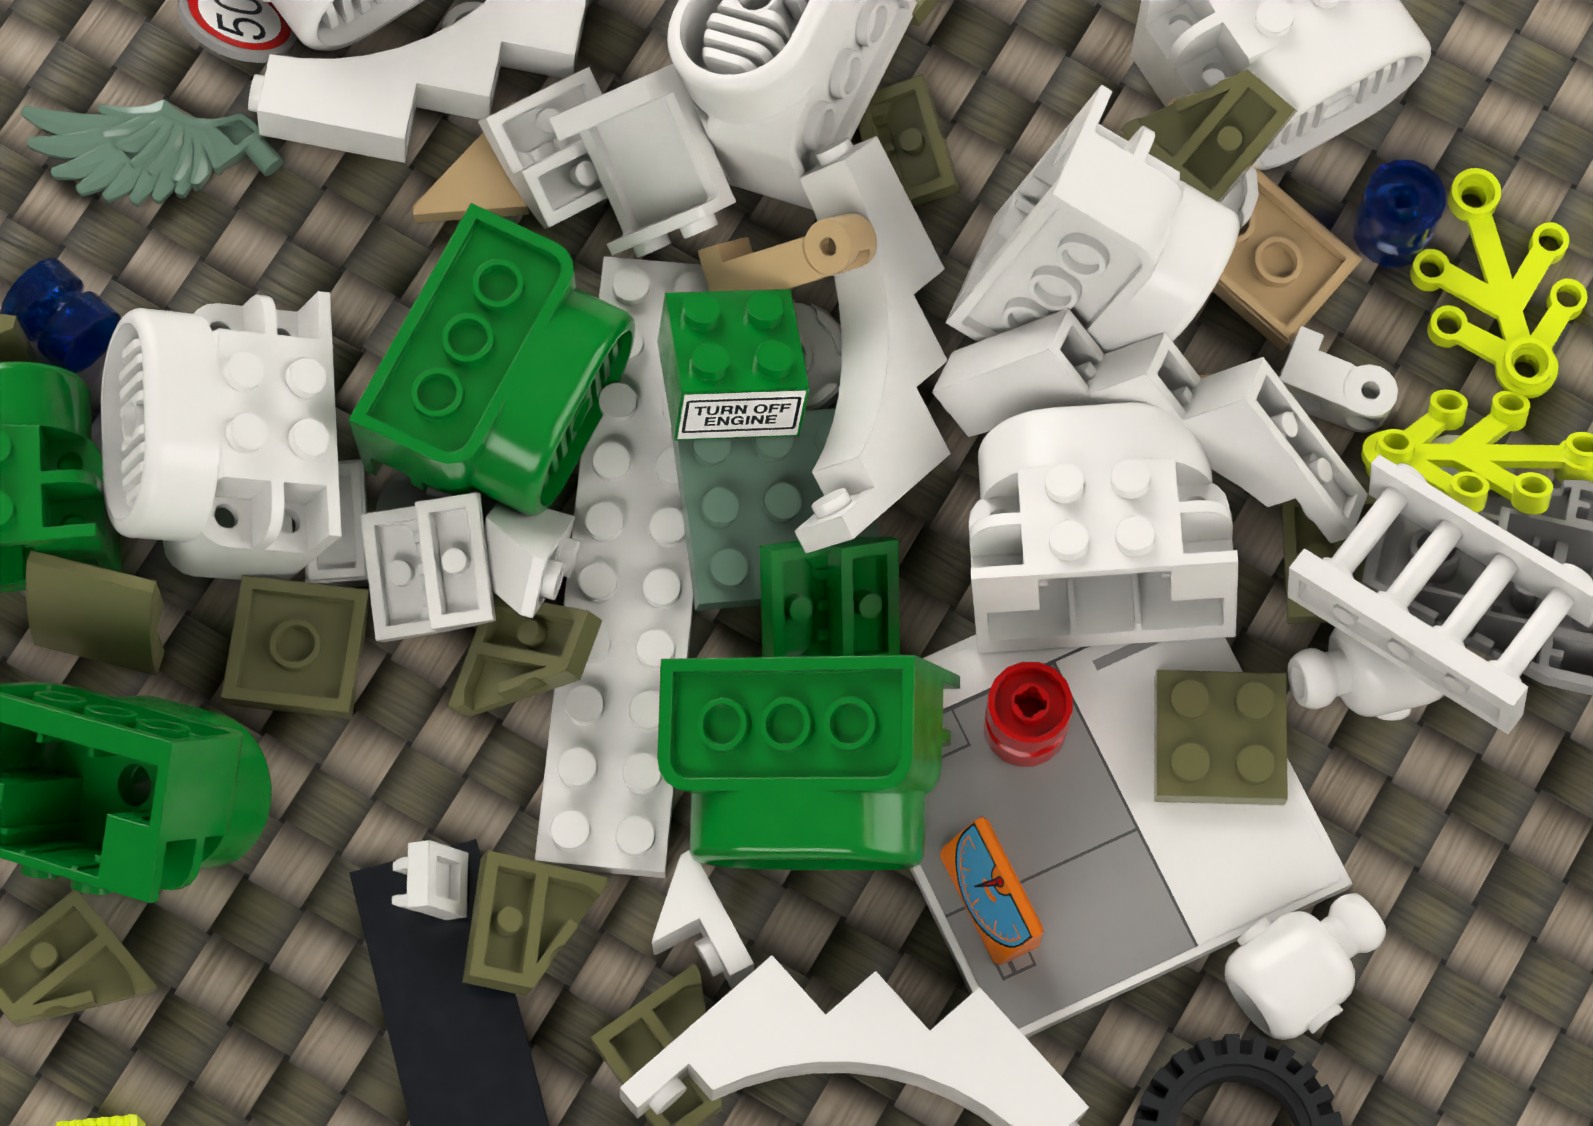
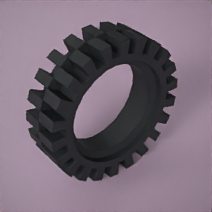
(1237, 1061)

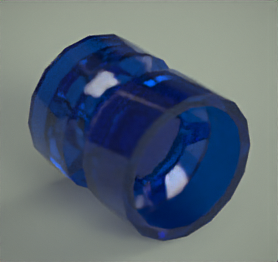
(1399, 212)
(52, 309)

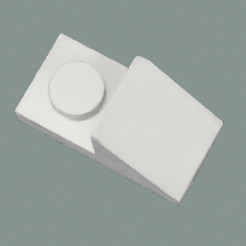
(695, 908)

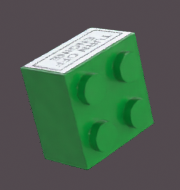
(732, 364)

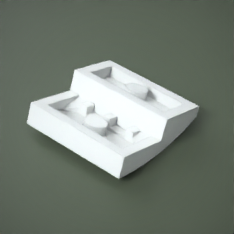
(549, 174)
(428, 567)

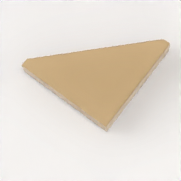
(473, 179)

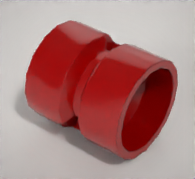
(1028, 714)

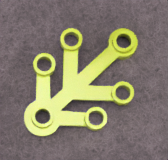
(1500, 294)
(1477, 455)

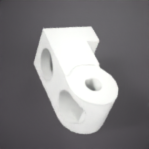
(1335, 388)

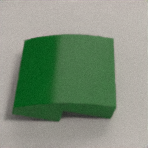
(830, 599)

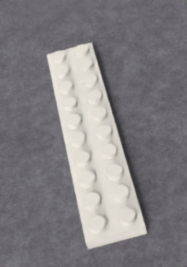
(602, 777)

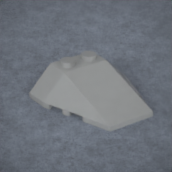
(1559, 532)

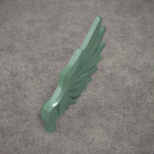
(146, 149)

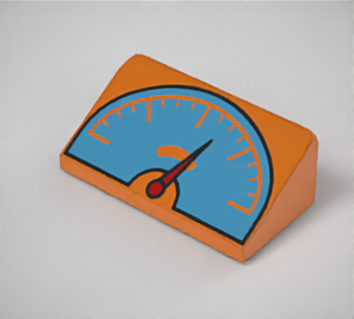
(992, 892)

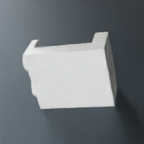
(650, 160)

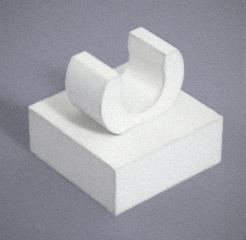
(434, 880)

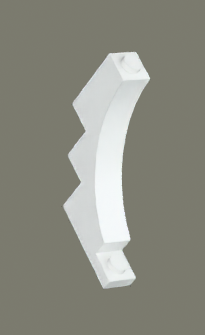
(372, 99)
(1239, 415)
(880, 426)
(777, 1031)

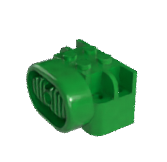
(494, 370)
(50, 473)
(804, 757)
(124, 789)

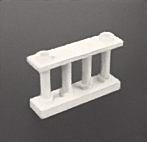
(1438, 652)

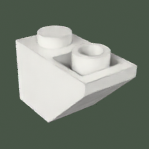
(529, 555)

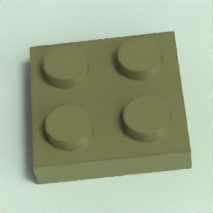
(296, 647)
(1220, 737)

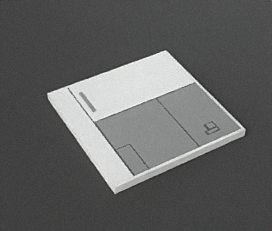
(1108, 870)

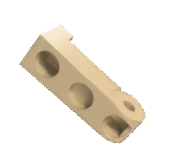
(826, 250)

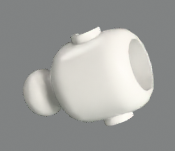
(1359, 676)
(1300, 968)

